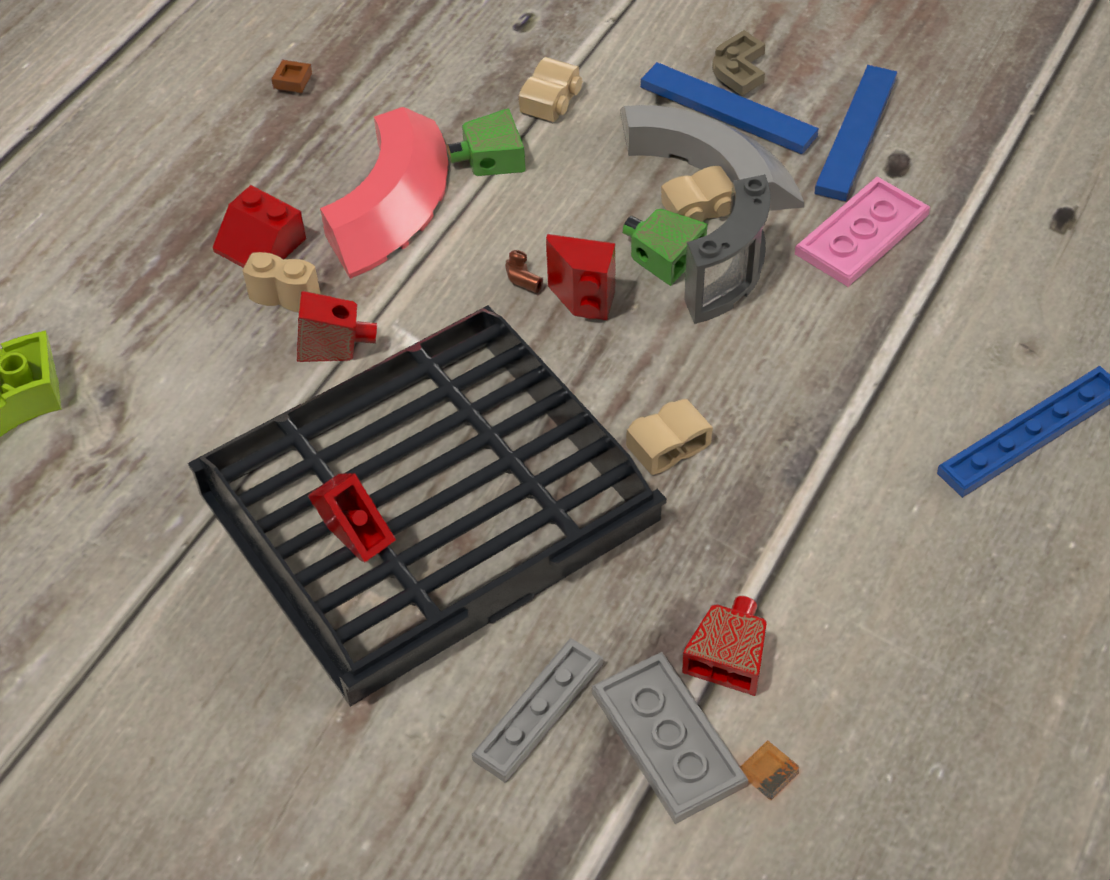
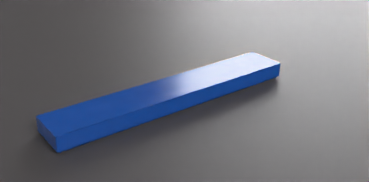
(730, 108)
(855, 133)
(1027, 432)

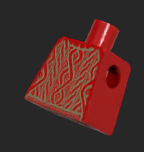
(330, 329)
(728, 646)

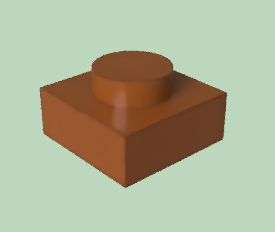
(291, 76)

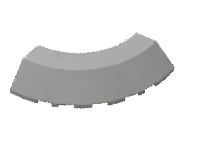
(707, 143)

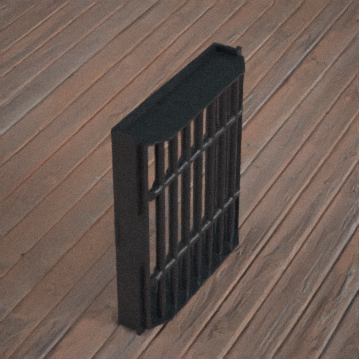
(486, 605)

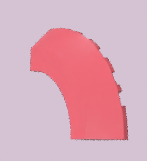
(395, 195)

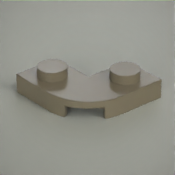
(734, 65)

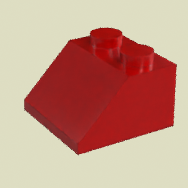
(258, 224)
(582, 274)

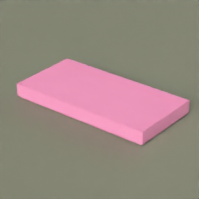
(862, 231)

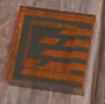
(769, 770)

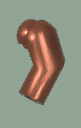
(519, 274)

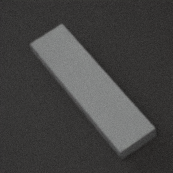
(537, 710)

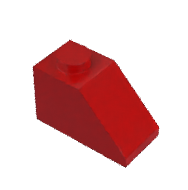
(352, 516)

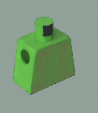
(490, 145)
(662, 242)

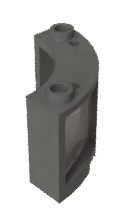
(730, 258)

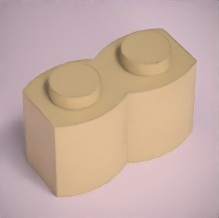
(550, 89)
(700, 195)
(279, 281)
(668, 436)

